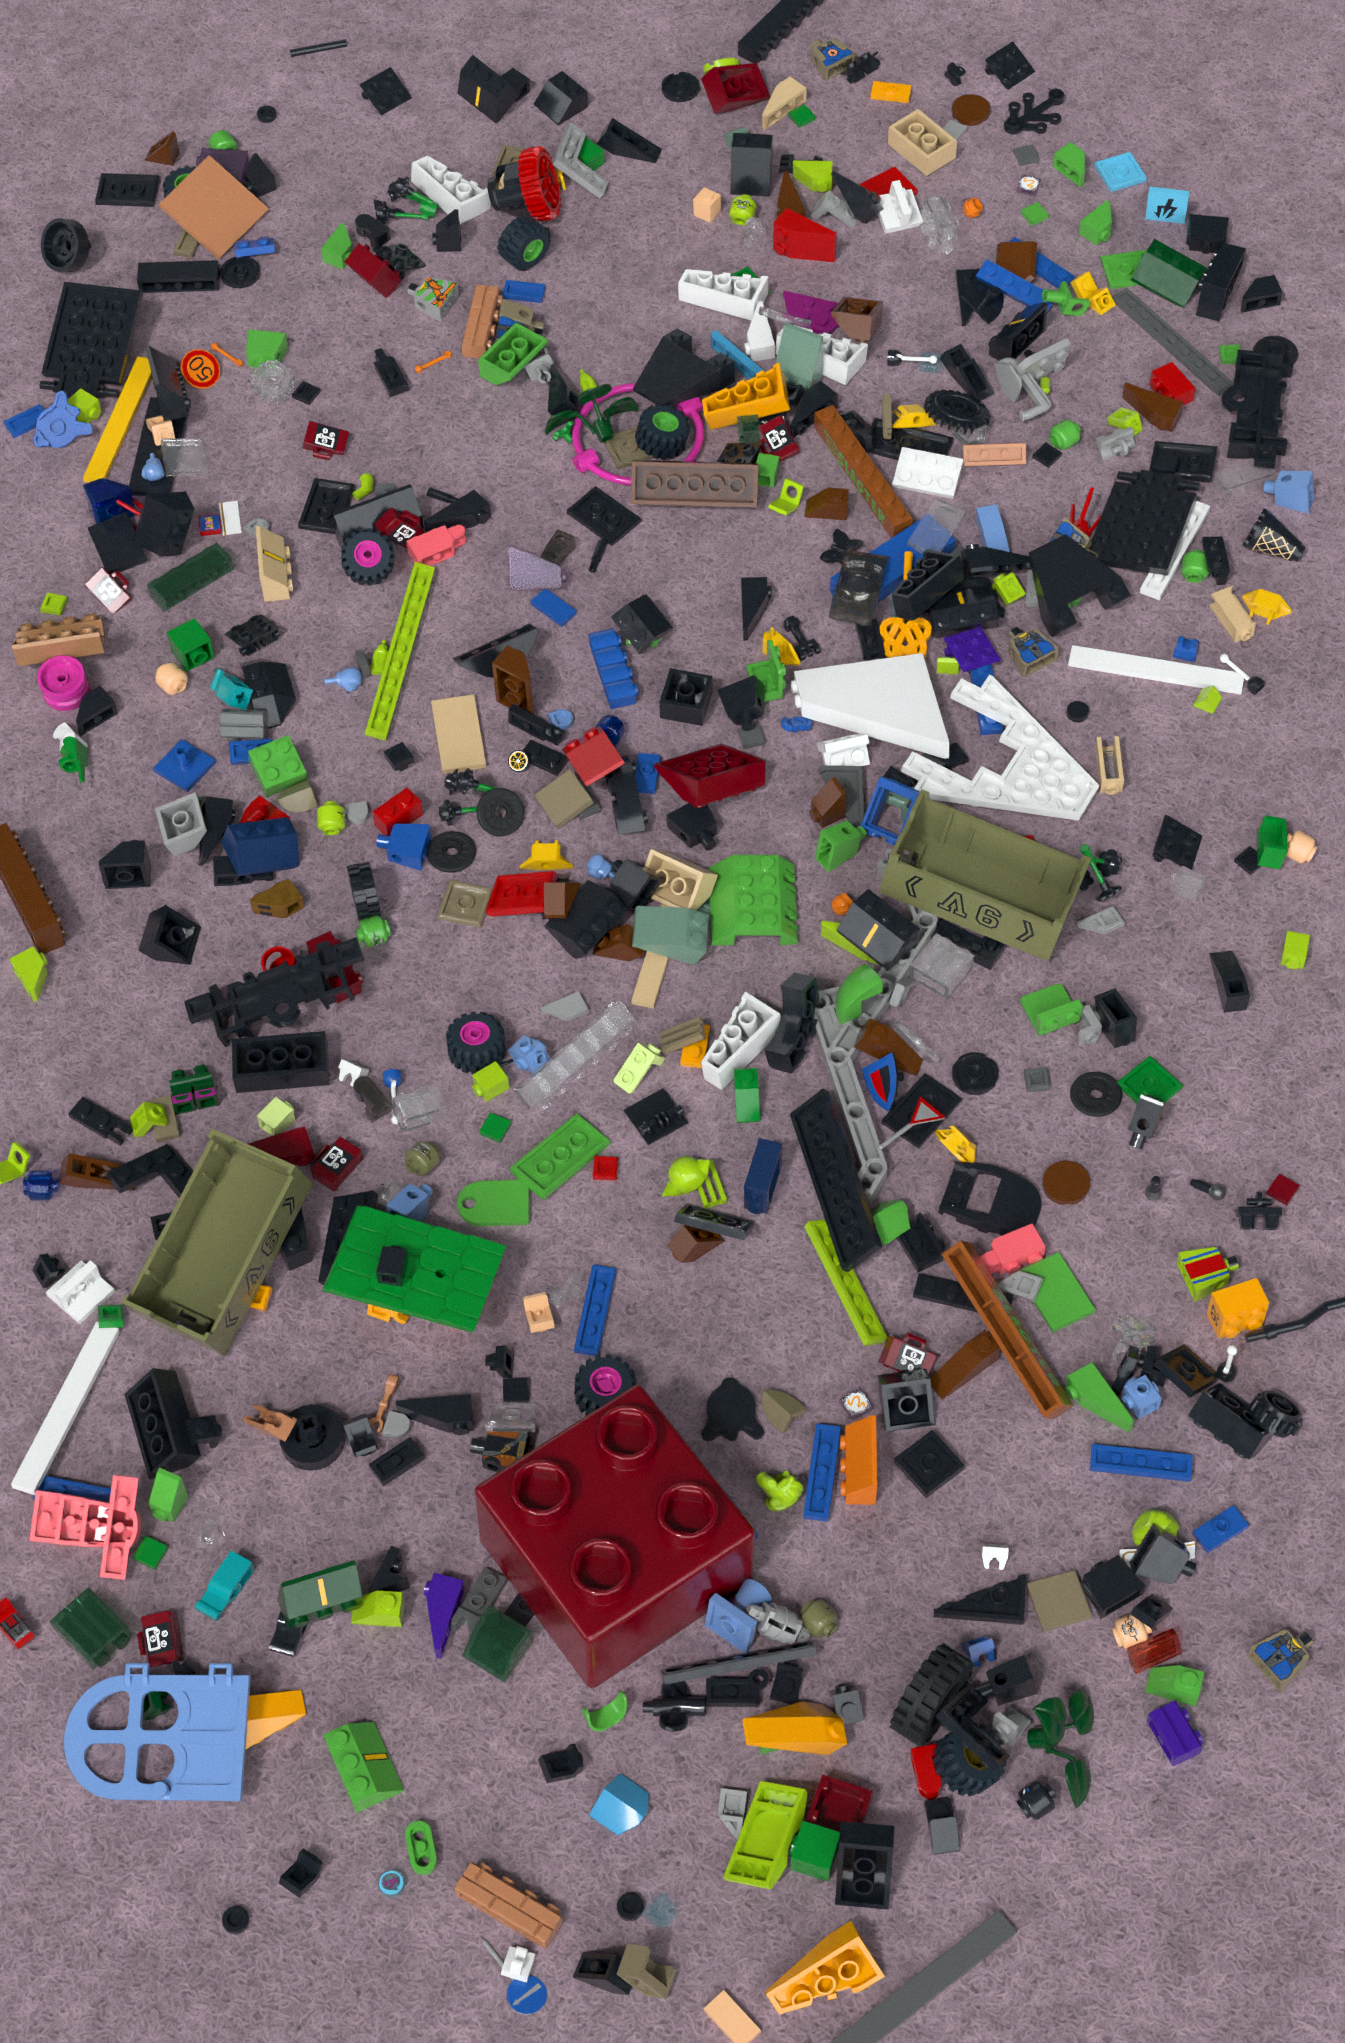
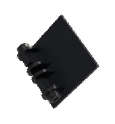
(1009, 65)
(385, 91)
(399, 258)
(740, 452)
(250, 632)
(1176, 843)
(656, 1116)

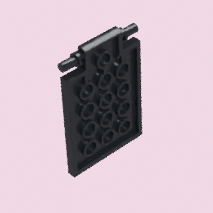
(91, 339)
(1144, 521)

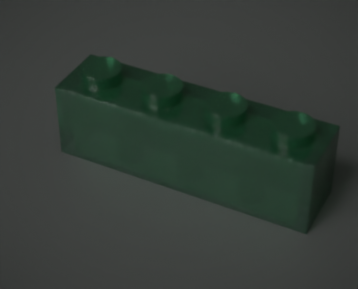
(190, 577)

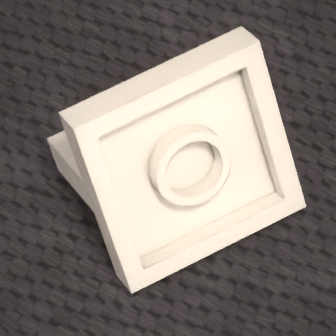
(899, 209)
(845, 751)
(80, 1291)

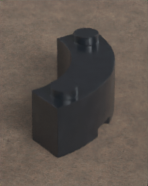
(627, 804)
(796, 1023)

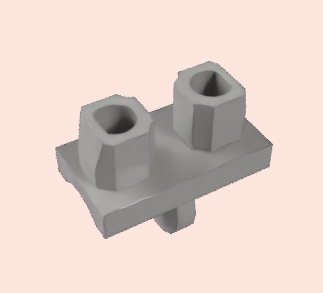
(1116, 444)

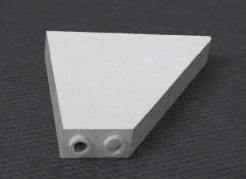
(877, 698)

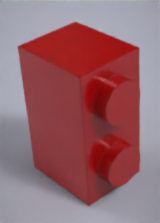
(1172, 383)
(400, 809)

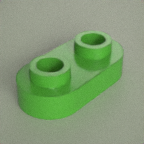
(422, 1848)

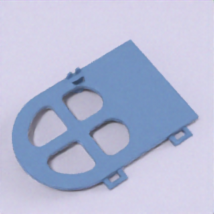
(204, 1739)

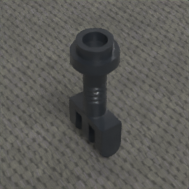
(786, 162)
(792, 624)

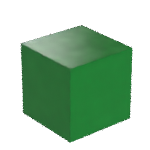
(190, 645)
(814, 1851)

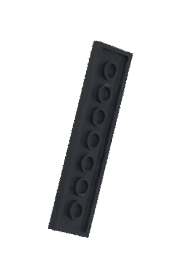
(835, 1180)

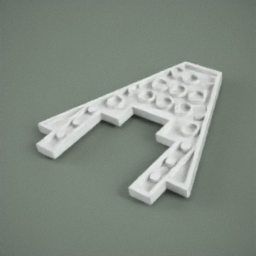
(1037, 779)

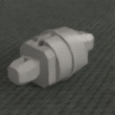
(778, 1623)

